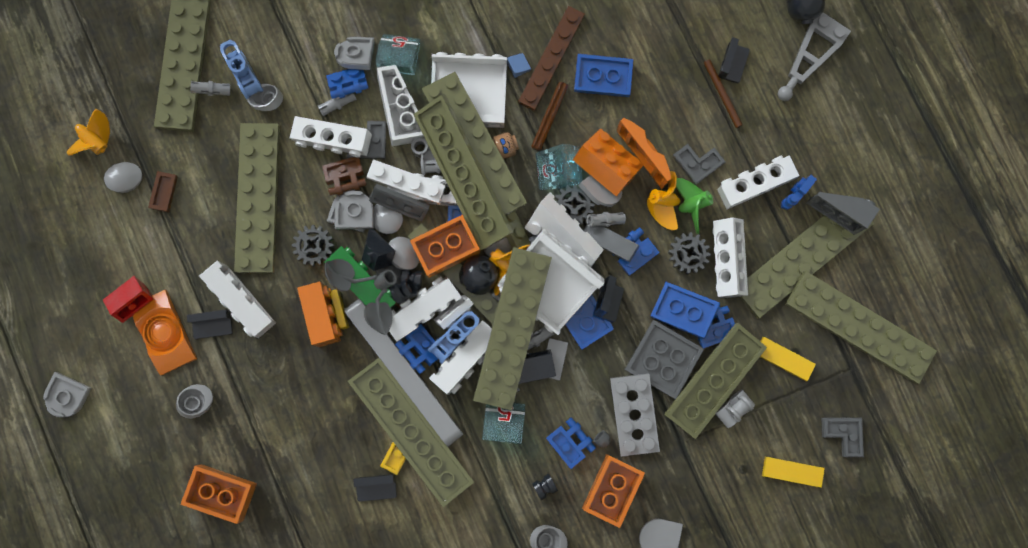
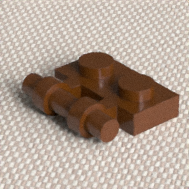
(341, 171)

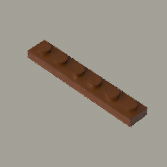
(551, 58)

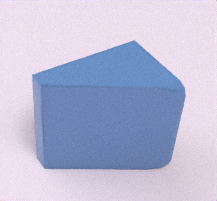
(518, 64)

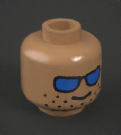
(506, 144)

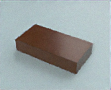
(163, 191)

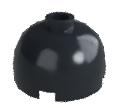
(805, 10)
(479, 275)

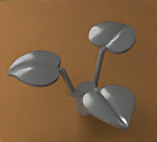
(377, 314)

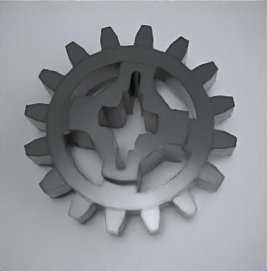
(581, 204)
(307, 250)
(682, 251)

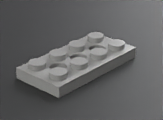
(623, 406)

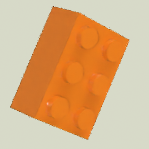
(608, 162)
(445, 246)
(319, 314)
(613, 491)
(218, 493)

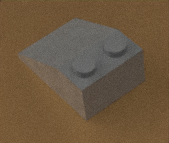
(847, 211)

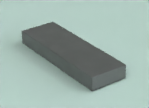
(399, 202)
(613, 242)

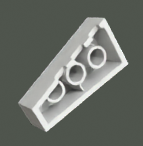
(398, 106)
(566, 230)
(237, 299)
(423, 307)
(463, 360)

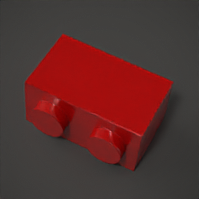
(127, 299)

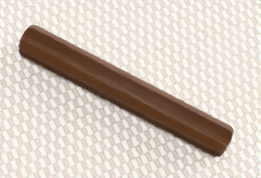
(549, 116)

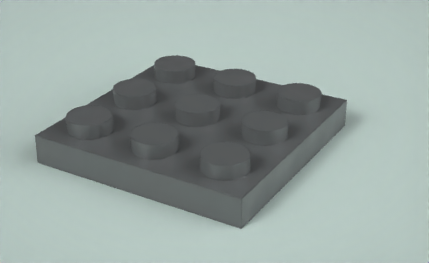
(665, 357)

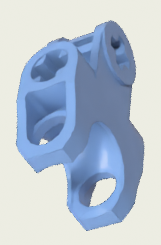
(241, 70)
(446, 341)

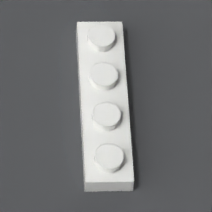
(406, 181)

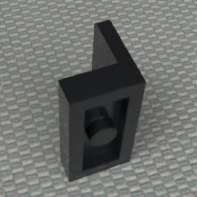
(733, 61)
(609, 300)
(211, 324)
(538, 366)
(375, 487)

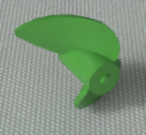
(693, 199)

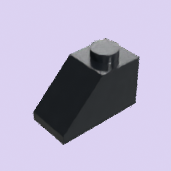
(377, 252)

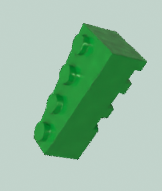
(365, 290)

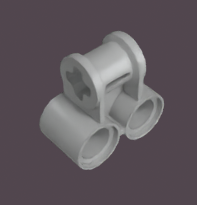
(428, 162)
(735, 408)

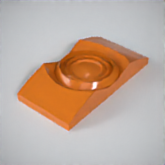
(645, 151)
(164, 334)

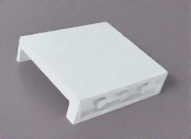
(483, 80)
(566, 285)

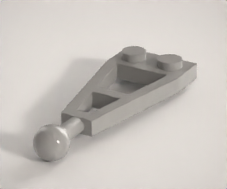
(828, 29)

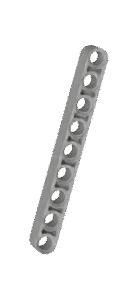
(406, 376)

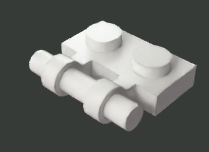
(448, 316)

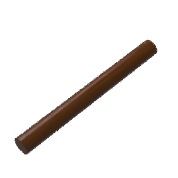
(723, 94)

